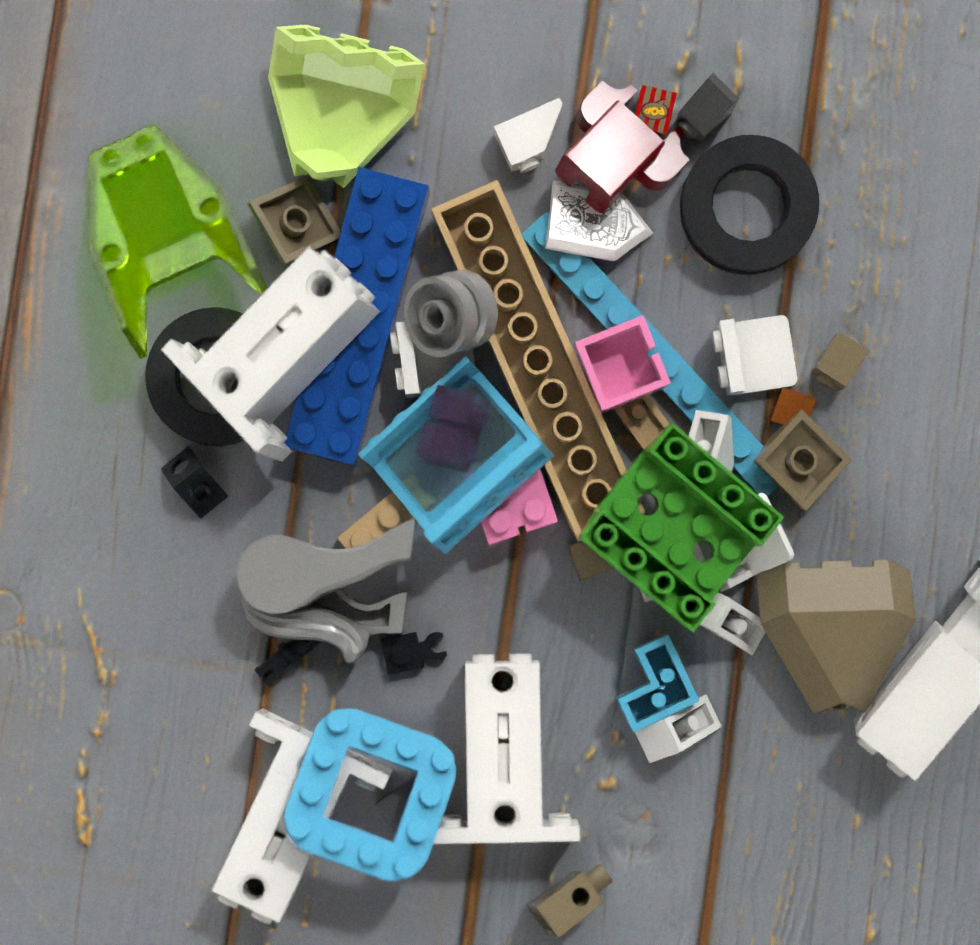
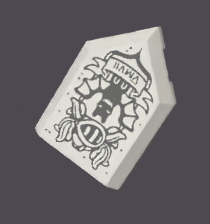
(582, 231)

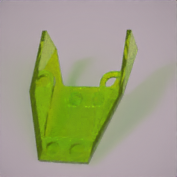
(154, 221)

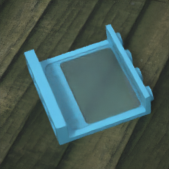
(448, 500)

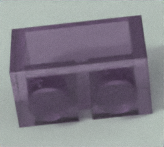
(455, 439)

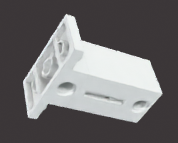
(278, 347)
(504, 759)
(263, 844)

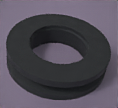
(789, 174)
(164, 382)

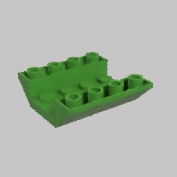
(694, 503)

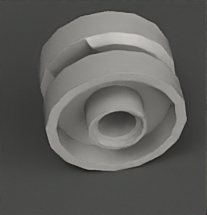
(450, 313)

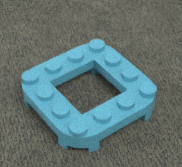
(348, 845)

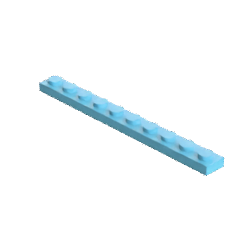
(611, 309)

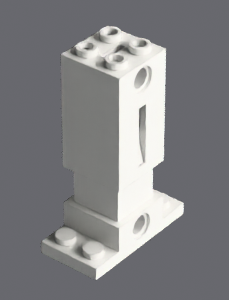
(927, 692)

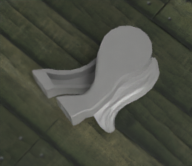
(298, 591)

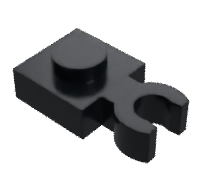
(406, 652)

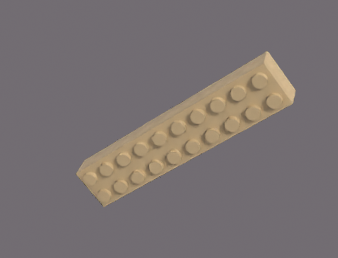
(534, 351)

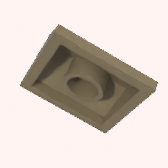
(295, 220)
(802, 460)

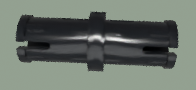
(286, 657)

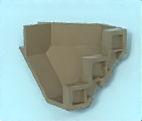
(837, 626)

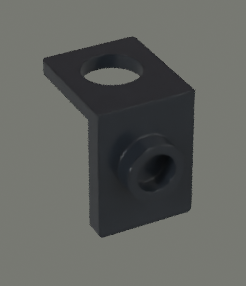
(194, 483)

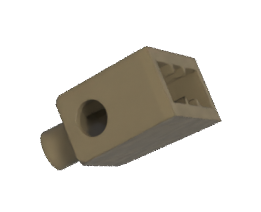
(555, 906)

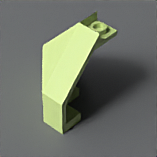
(339, 99)

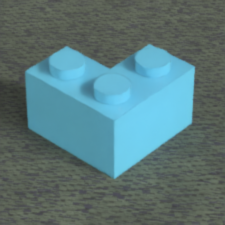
(666, 689)

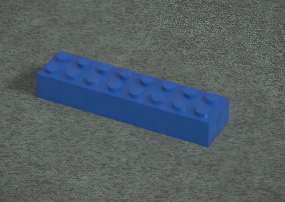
(378, 251)

